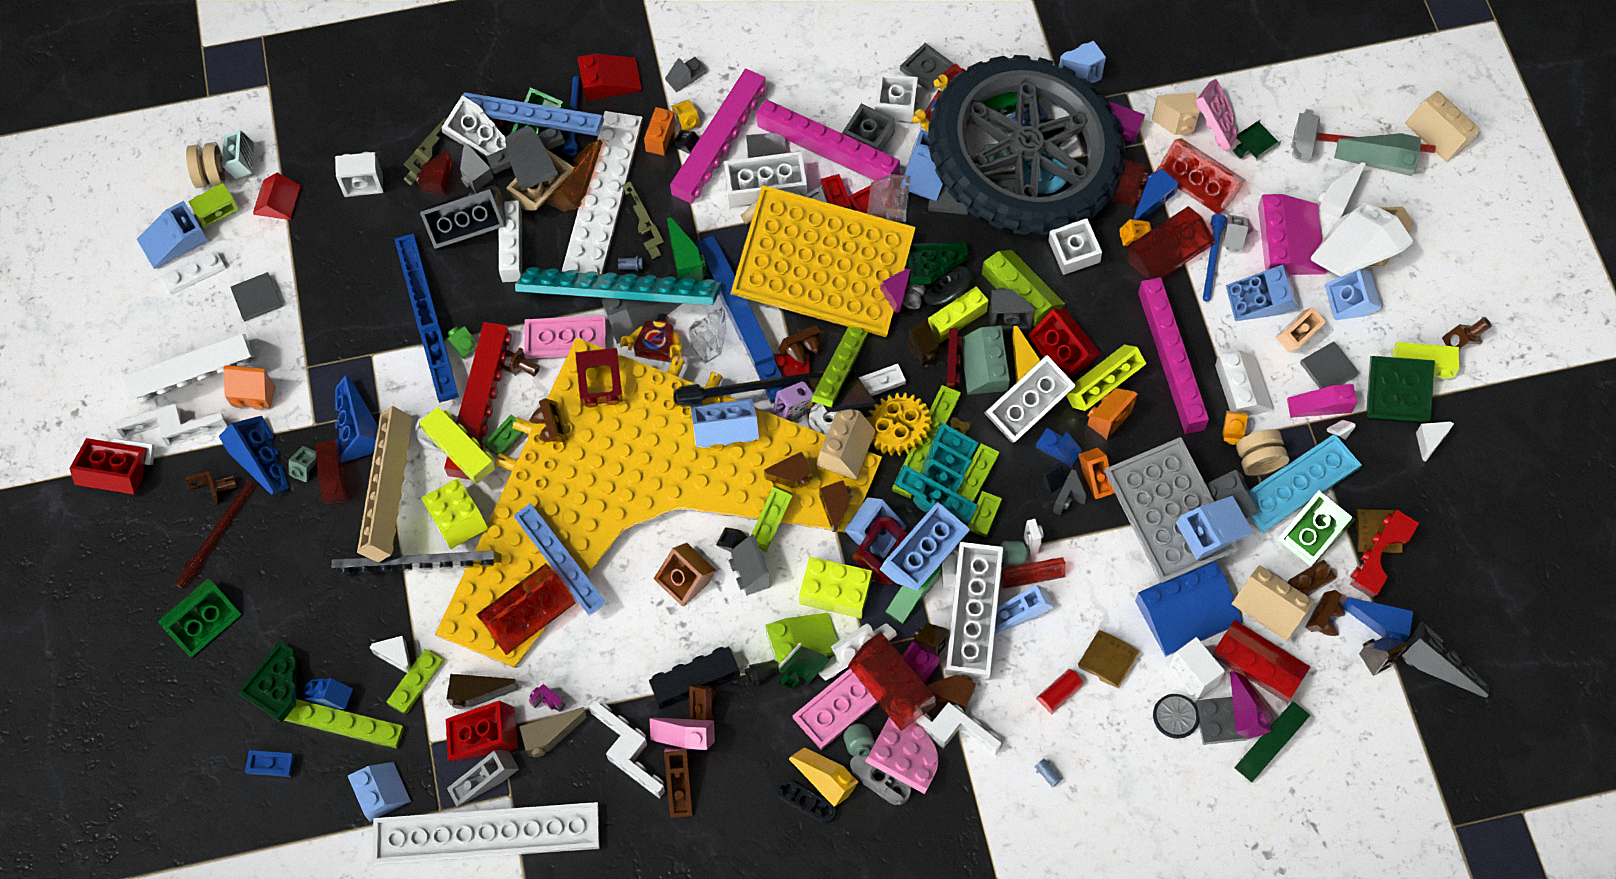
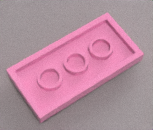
(556, 335)
(834, 709)

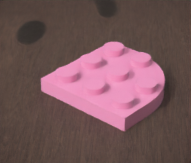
(1218, 114)
(905, 755)

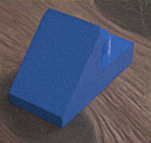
(1059, 447)

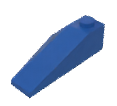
(354, 423)
(253, 449)

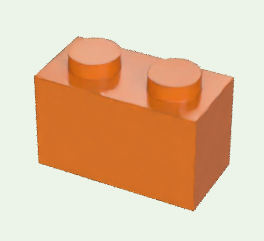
(660, 131)

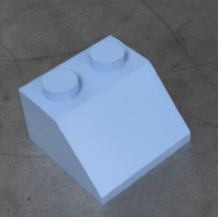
(1353, 295)
(865, 519)
(379, 789)

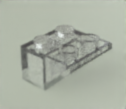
(890, 197)
(708, 335)

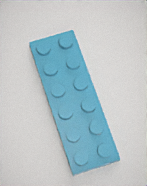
(1300, 481)

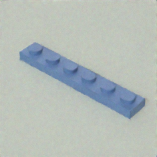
(560, 559)

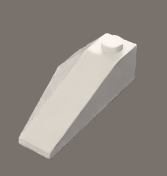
(471, 126)

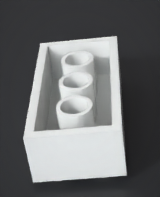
(777, 171)
(1029, 399)

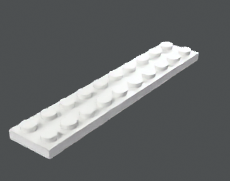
(602, 202)
(485, 833)

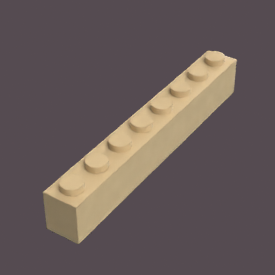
(385, 485)

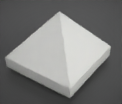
(1342, 429)

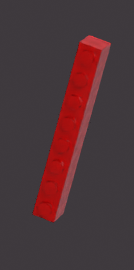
(482, 387)

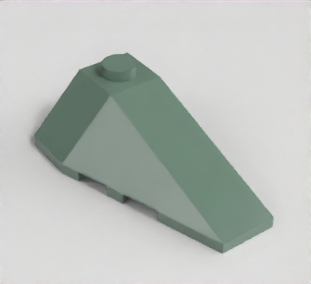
(1387, 152)

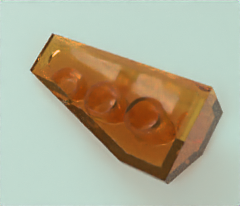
(575, 187)

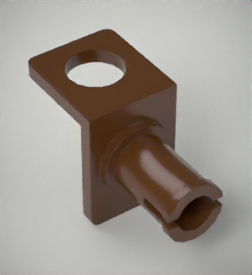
(1468, 333)
(519, 362)
(215, 485)

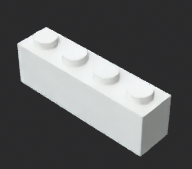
(511, 243)

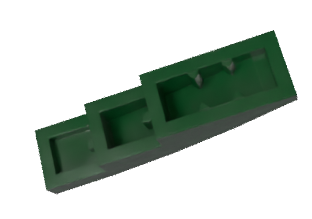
(1271, 743)

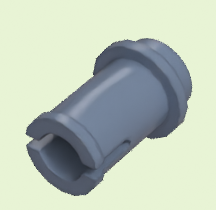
(631, 264)
(1048, 772)

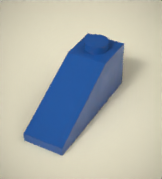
(1158, 190)
(1383, 619)

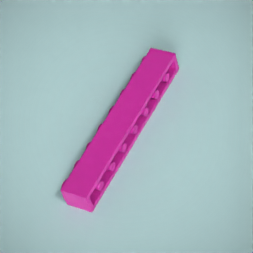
(718, 136)
(826, 142)
(1173, 356)

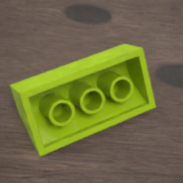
(1009, 272)

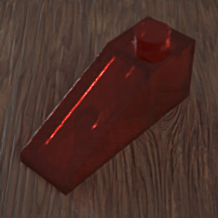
(330, 473)

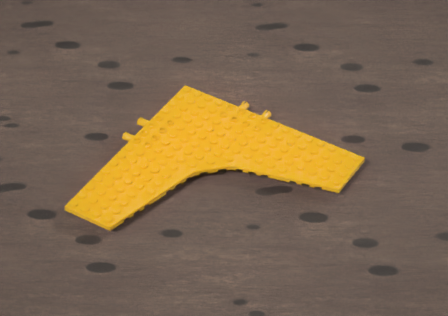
(624, 470)

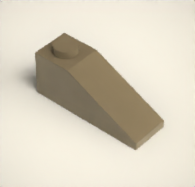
(548, 732)

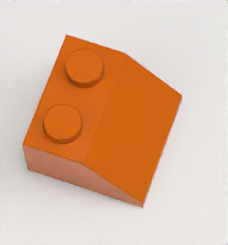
(248, 387)
(1112, 411)

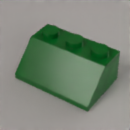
(199, 618)

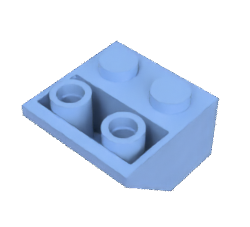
(1086, 61)

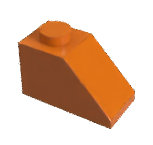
(1093, 466)

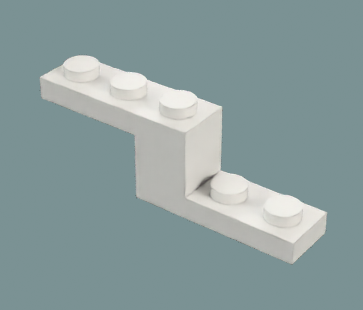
(171, 424)
(950, 721)
(627, 748)

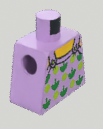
(793, 402)

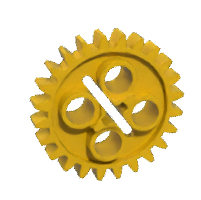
(906, 409)

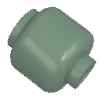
(1014, 553)
(859, 740)

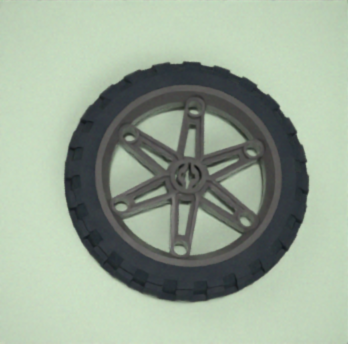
(1018, 211)

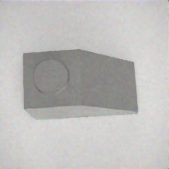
(474, 170)
(1235, 232)

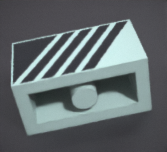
(238, 154)

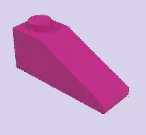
(1324, 401)

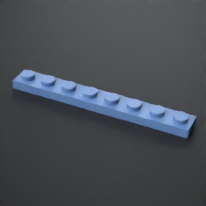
(538, 114)

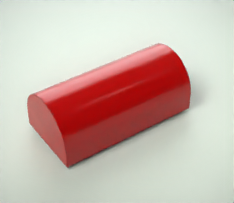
(1060, 691)

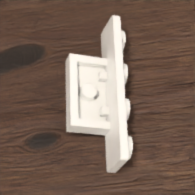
(849, 646)

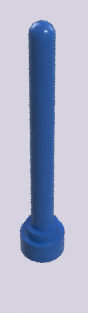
(570, 146)
(1218, 223)

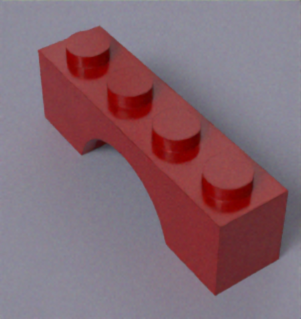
(1370, 575)

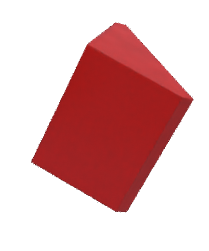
(277, 197)

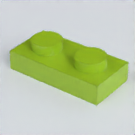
(984, 514)

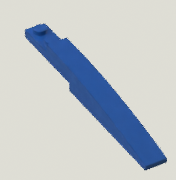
(740, 315)
(426, 318)

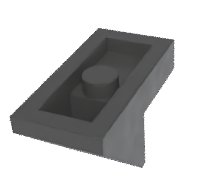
(685, 73)
(1071, 491)

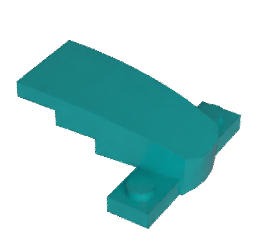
(942, 474)

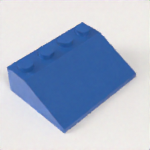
(1188, 607)

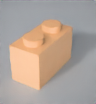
(1300, 329)

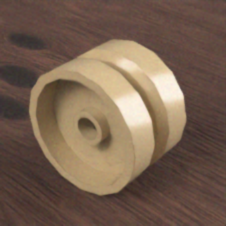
(205, 164)
(1262, 452)

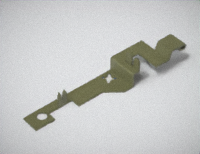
(422, 156)
(650, 245)

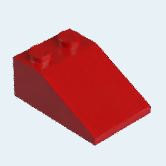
(608, 75)
(481, 731)

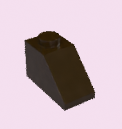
(923, 343)
(931, 638)

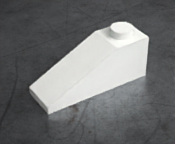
(1339, 192)

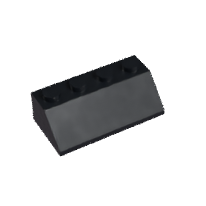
(464, 216)

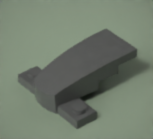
(527, 155)

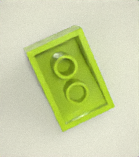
(810, 630)

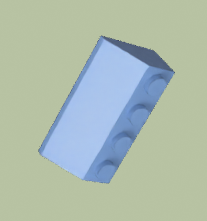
(924, 548)

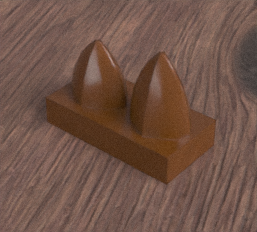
(794, 344)
(550, 415)
(1313, 578)
(1320, 618)
(701, 702)

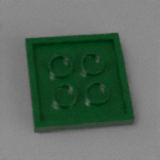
(1400, 389)

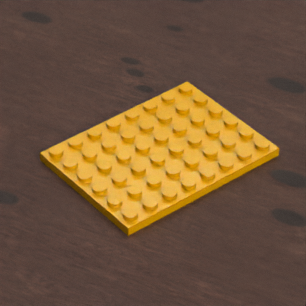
(821, 260)

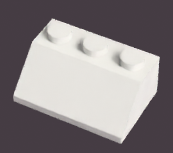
(1243, 383)

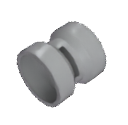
(913, 296)

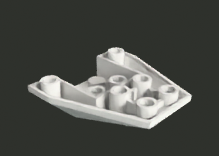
(1361, 239)

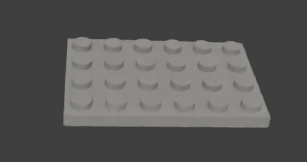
(1154, 494)

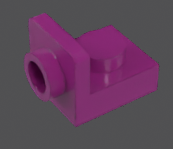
(551, 699)

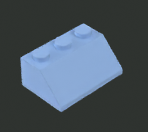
(724, 423)

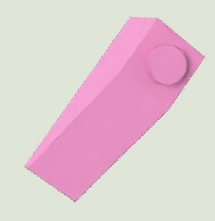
(683, 732)

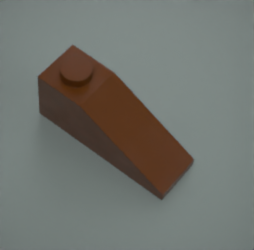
(678, 781)

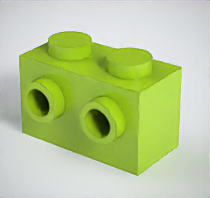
(213, 205)

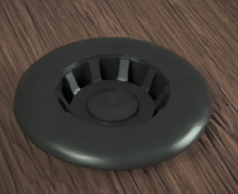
(949, 286)

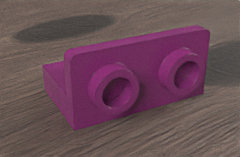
(920, 661)

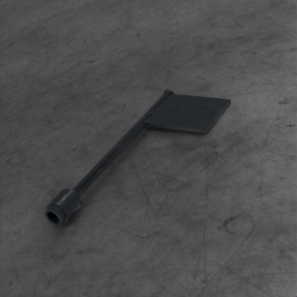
(851, 396)

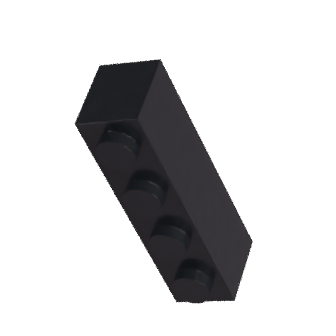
(703, 670)

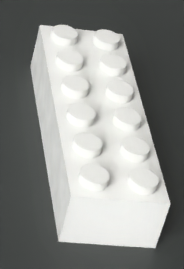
(188, 366)
(974, 610)

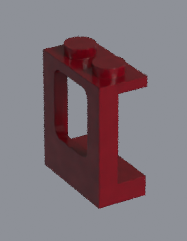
(599, 358)
(867, 559)

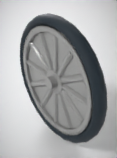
(1176, 716)

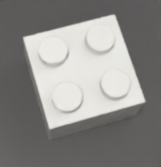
(897, 96)
(359, 174)
(1075, 246)
(1196, 668)

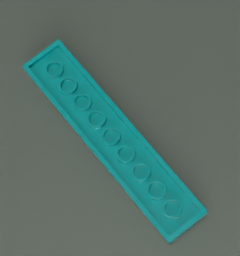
(619, 286)

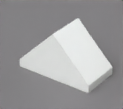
(1430, 436)
(394, 652)

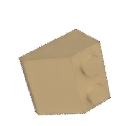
(1176, 113)

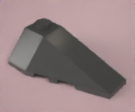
(628, 315)
(1432, 657)

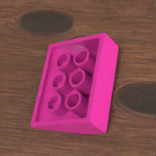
(1290, 233)

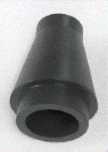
(760, 671)

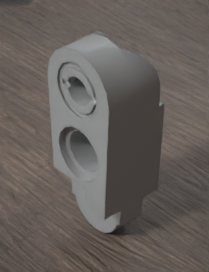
(1304, 135)
(884, 788)

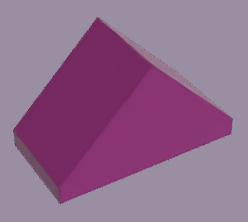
(894, 289)

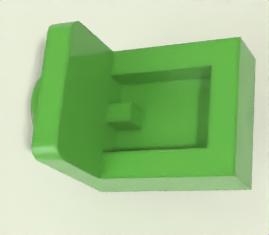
(461, 340)

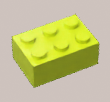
(454, 513)
(835, 587)

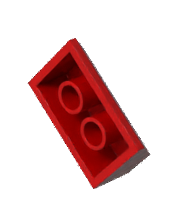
(1064, 342)
(109, 466)

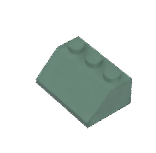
(985, 361)

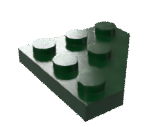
(933, 260)
(274, 683)

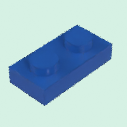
(269, 763)

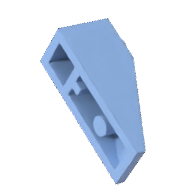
(1023, 608)

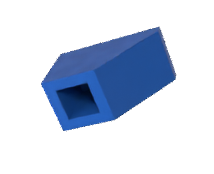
(327, 693)

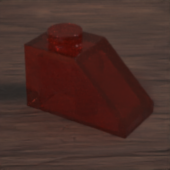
(435, 174)

